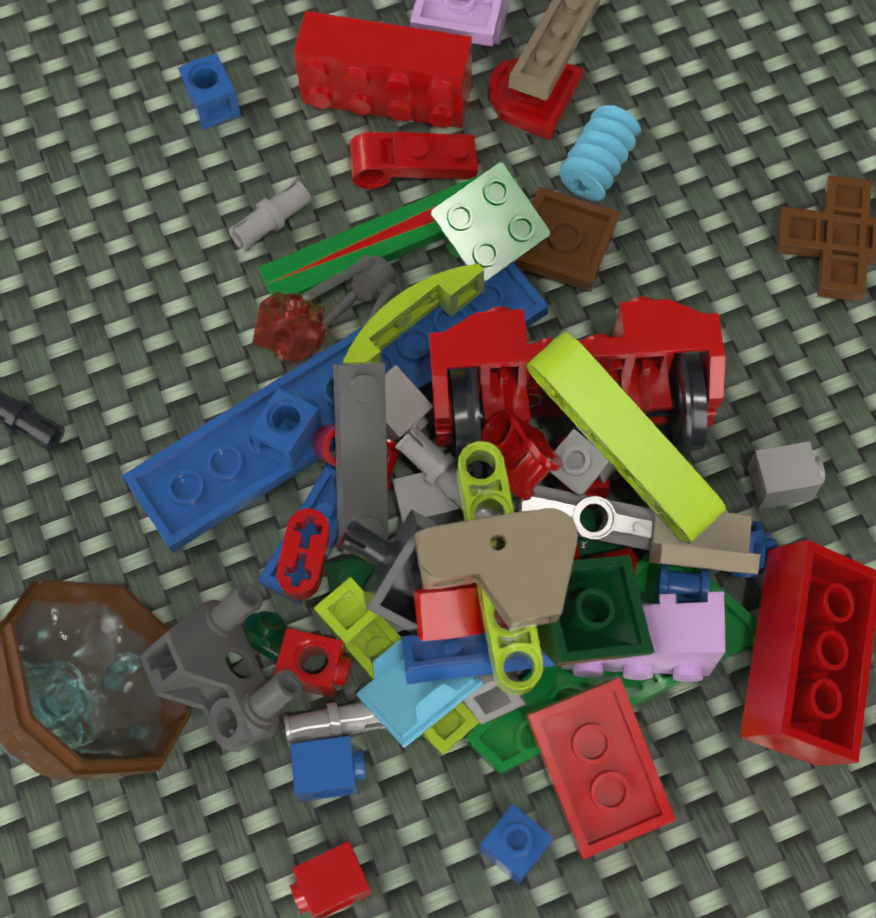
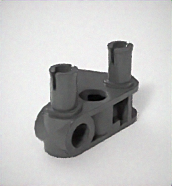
(193, 670)

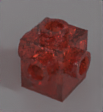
(289, 326)

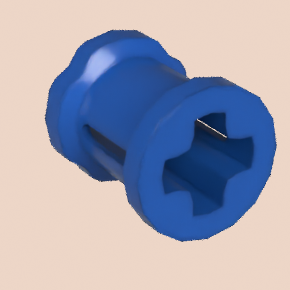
(686, 585)

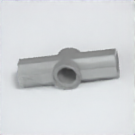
(621, 522)

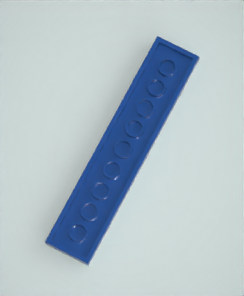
(216, 466)

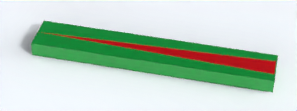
(384, 236)

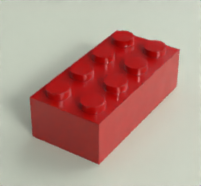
(384, 69)
(811, 655)

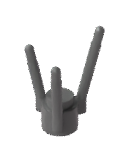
(372, 280)

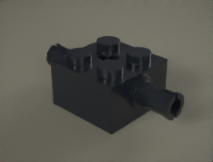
(396, 568)

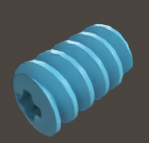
(599, 153)

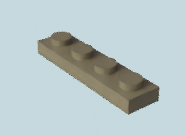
(551, 46)

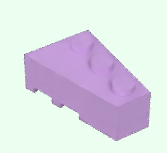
(685, 642)

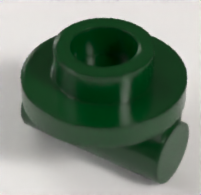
(265, 633)

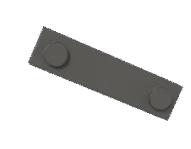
(361, 446)

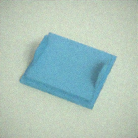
(410, 708)

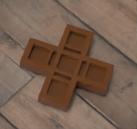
(838, 235)

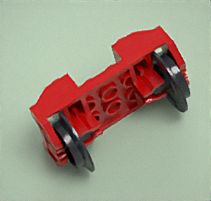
(647, 357)

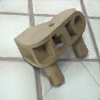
(521, 580)

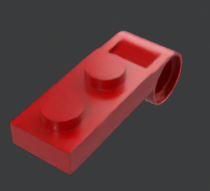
(411, 155)

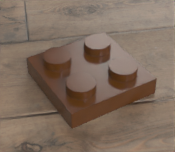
(576, 239)

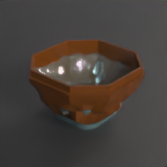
(76, 684)

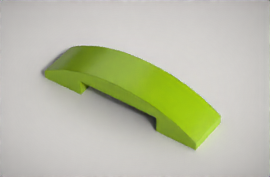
(447, 289)
(367, 638)

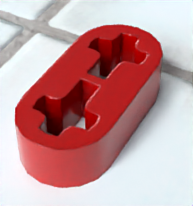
(293, 551)

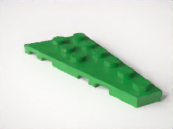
(508, 738)

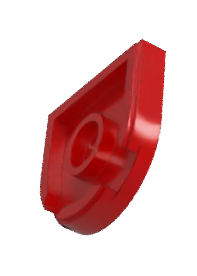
(527, 111)

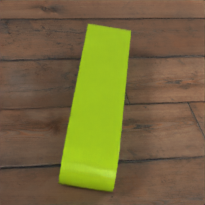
(626, 437)
(495, 494)

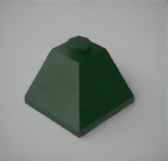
(599, 615)

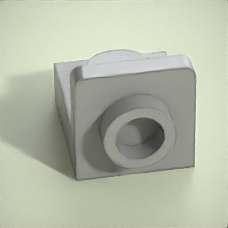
(581, 463)

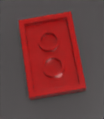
(600, 767)

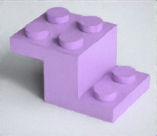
(474, 18)

